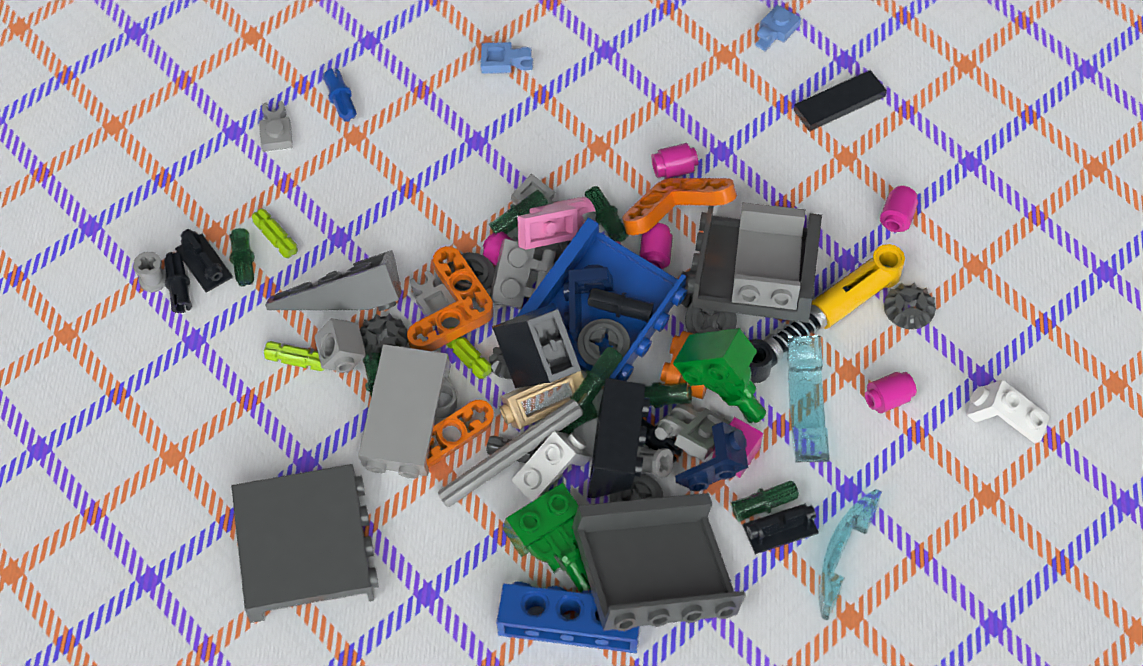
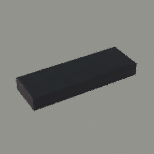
(840, 100)

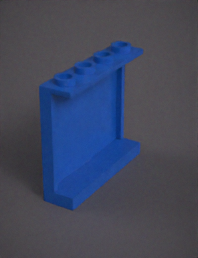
(630, 275)

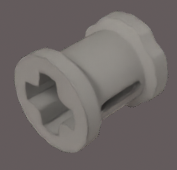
(149, 270)
(655, 459)

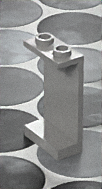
(768, 256)
(403, 410)

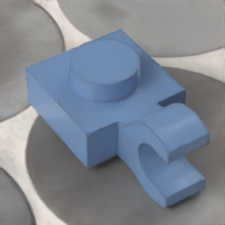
(777, 25)
(501, 57)

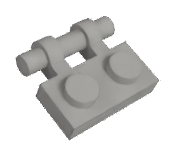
(513, 273)
(691, 429)

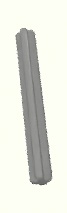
(510, 453)

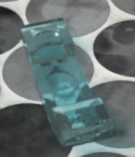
(806, 399)
(857, 518)

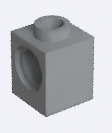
(340, 345)

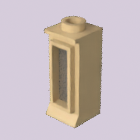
(538, 401)

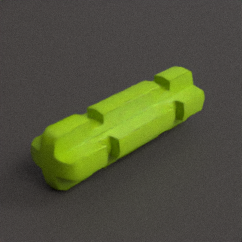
(274, 233)
(292, 355)
(470, 357)

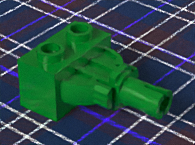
(722, 365)
(548, 535)

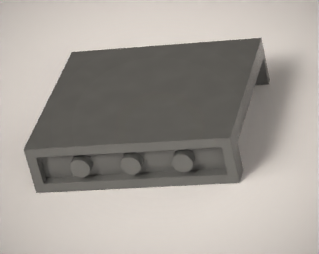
(716, 268)
(302, 539)
(654, 562)

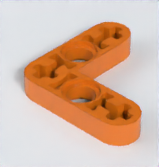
(673, 192)
(461, 309)
(475, 427)

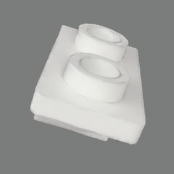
(1011, 406)
(550, 462)

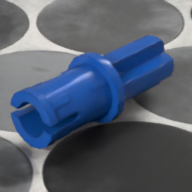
(339, 94)

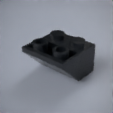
(536, 347)

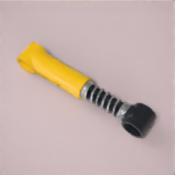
(832, 306)

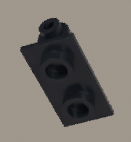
(202, 260)
(781, 528)

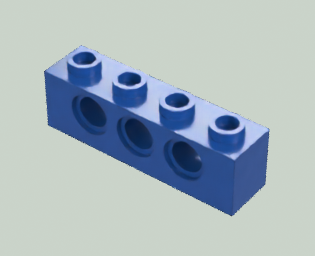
(551, 626)

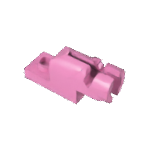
(552, 222)

